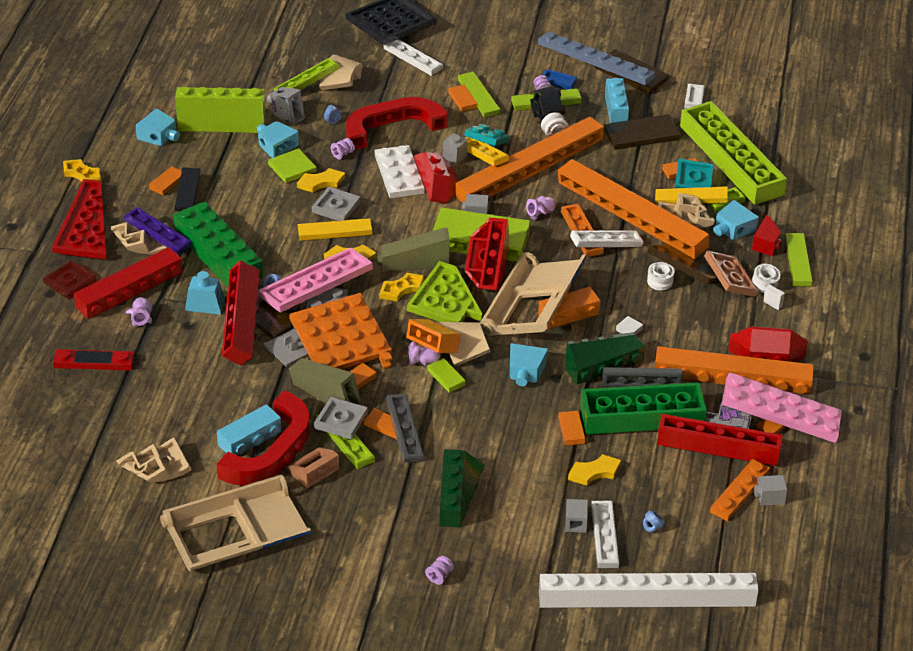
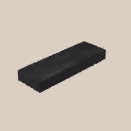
(187, 188)

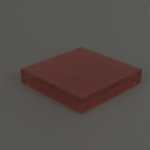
(69, 279)

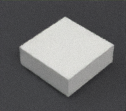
(773, 297)
(629, 325)

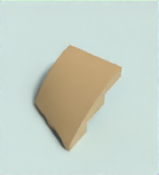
(344, 76)
(690, 210)
(137, 240)
(472, 341)
(157, 463)

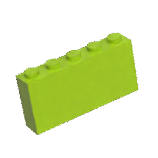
(220, 109)
(464, 223)

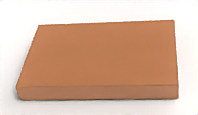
(731, 273)

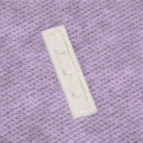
(414, 57)
(606, 239)
(605, 534)

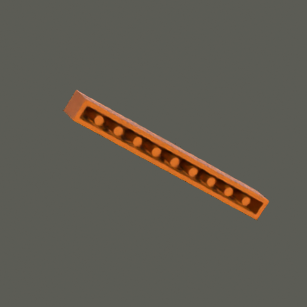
(532, 160)
(634, 209)

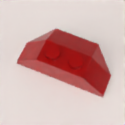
(437, 176)
(488, 254)
(768, 344)

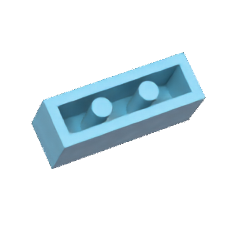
(616, 100)
(249, 431)

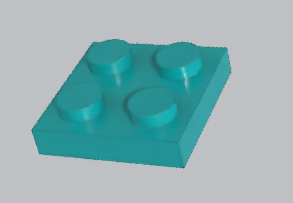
(486, 135)
(693, 174)

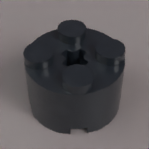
(545, 102)

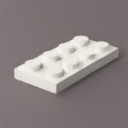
(399, 171)

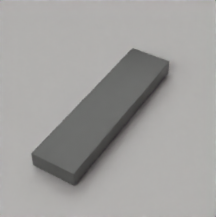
(640, 376)
(405, 428)

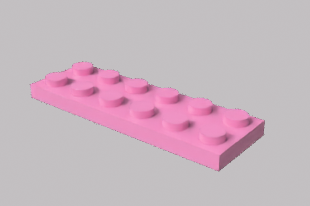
(315, 279)
(782, 407)

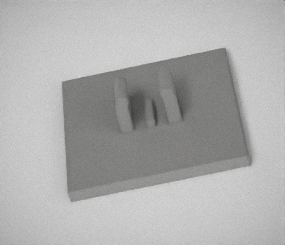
(287, 347)

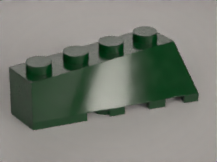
(587, 358)
(458, 484)

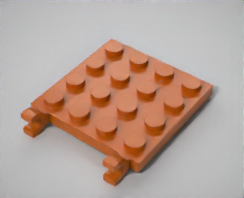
(341, 333)

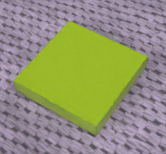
(292, 165)

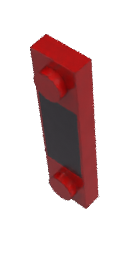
(93, 359)

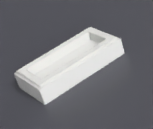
(694, 95)

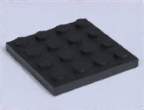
(390, 19)

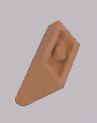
(317, 470)

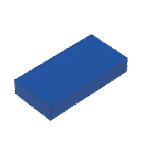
(560, 80)

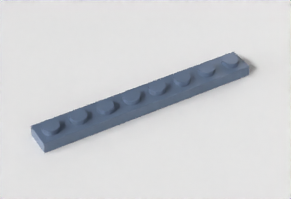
(596, 58)

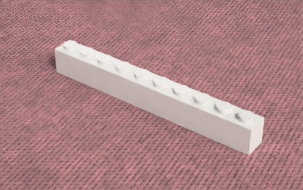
(648, 590)

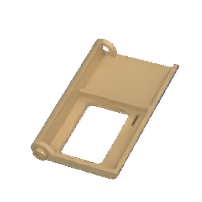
(530, 281)
(260, 509)

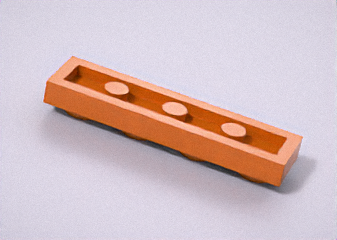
(578, 222)
(739, 490)

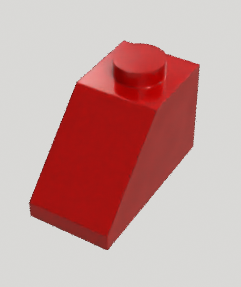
(767, 237)

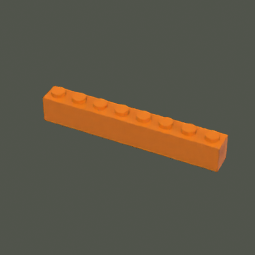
(715, 368)

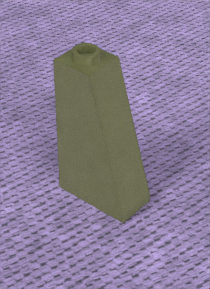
(416, 252)
(325, 381)

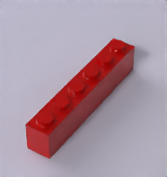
(128, 283)
(240, 313)
(719, 439)

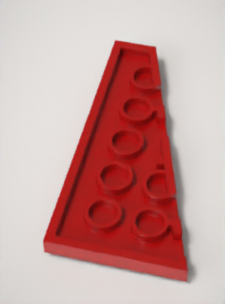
(83, 227)

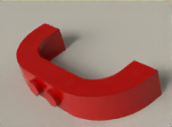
(394, 111)
(246, 471)

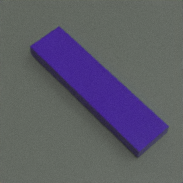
(157, 230)

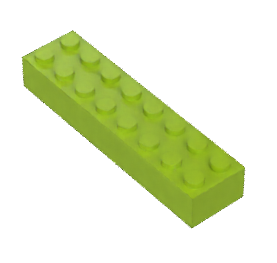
(733, 152)

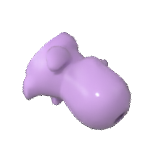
(540, 205)
(140, 312)
(422, 355)

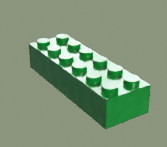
(214, 241)
(639, 406)

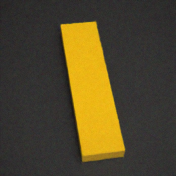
(486, 152)
(704, 194)
(334, 229)

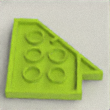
(444, 296)

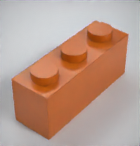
(574, 307)
(433, 336)

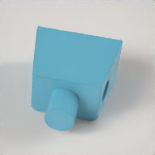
(157, 128)
(277, 138)
(735, 221)
(205, 295)
(526, 363)

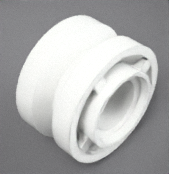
(553, 124)
(765, 275)
(660, 276)

